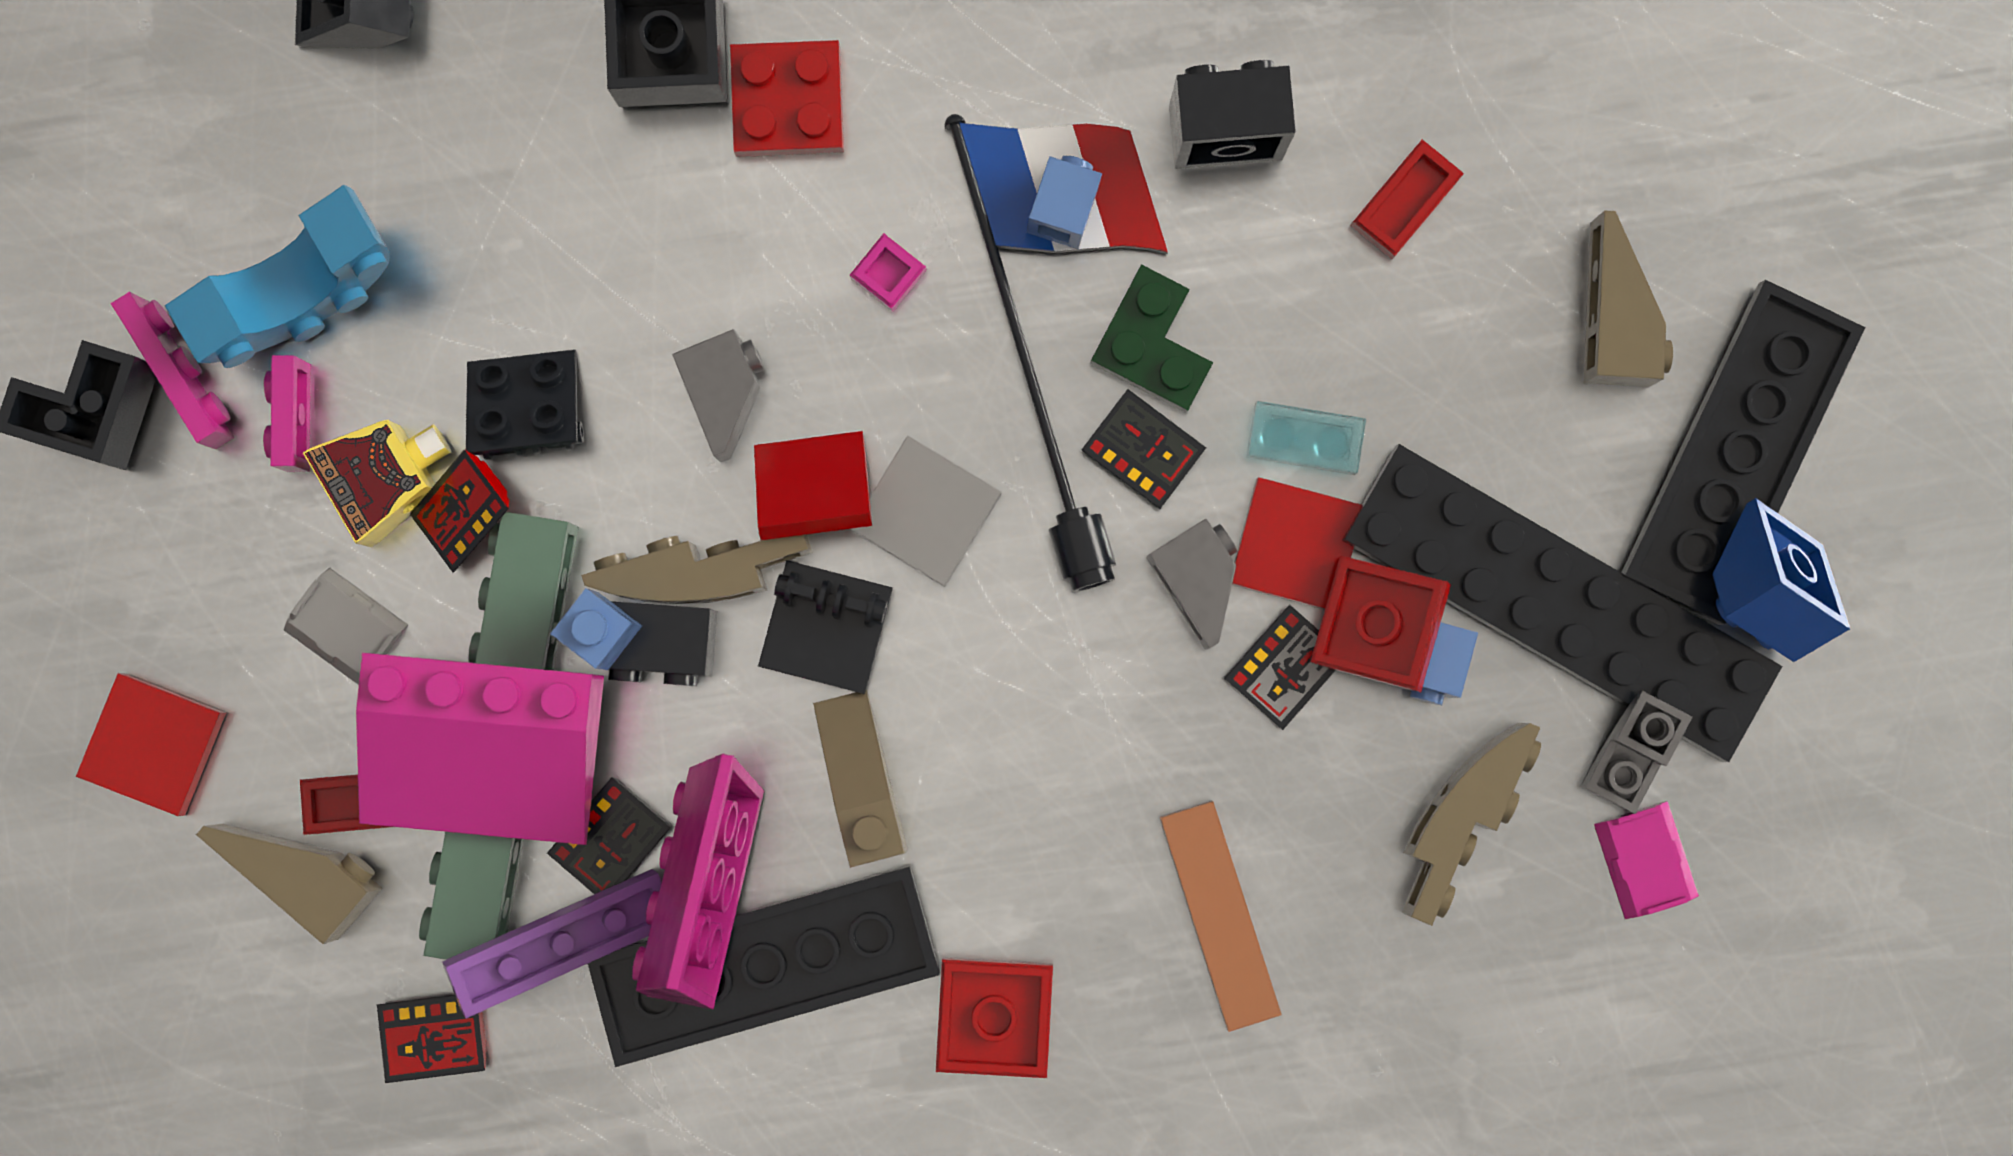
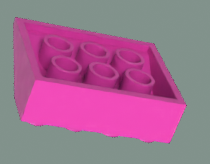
(476, 748)
(700, 883)

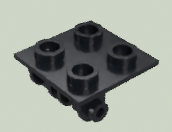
(522, 404)
(825, 626)

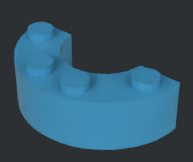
(289, 292)

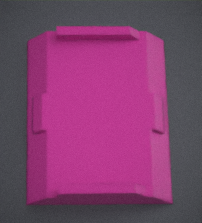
(1646, 861)

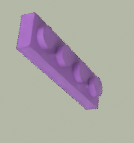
(552, 945)

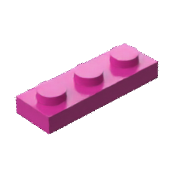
(174, 369)

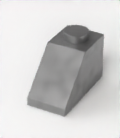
(721, 387)
(1198, 577)

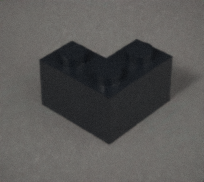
(94, 415)

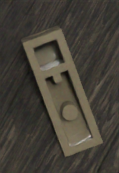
(1622, 318)
(859, 779)
(308, 882)

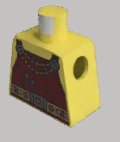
(377, 476)

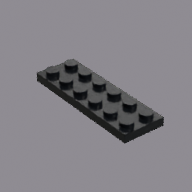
(1743, 441)
(779, 966)

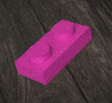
(288, 392)

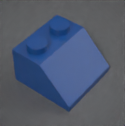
(1778, 584)

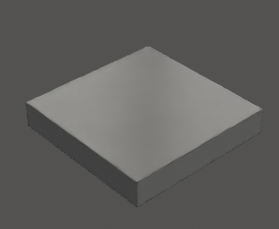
(927, 510)

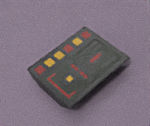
(1143, 448)
(618, 839)

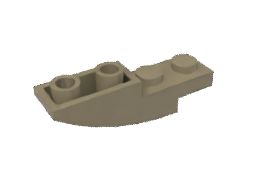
(677, 575)
(1475, 794)

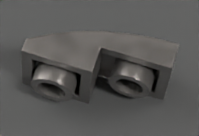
(1636, 750)

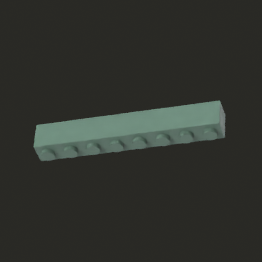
(521, 608)

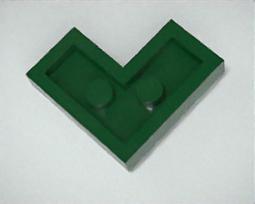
(1137, 346)

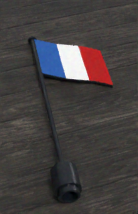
(1003, 181)

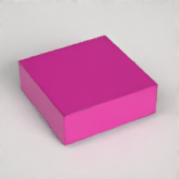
(888, 272)

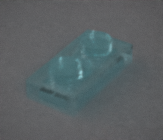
(1306, 438)

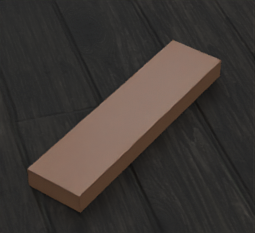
(1220, 916)

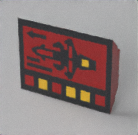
(461, 508)
(430, 1039)

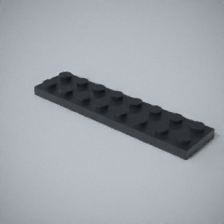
(1561, 600)

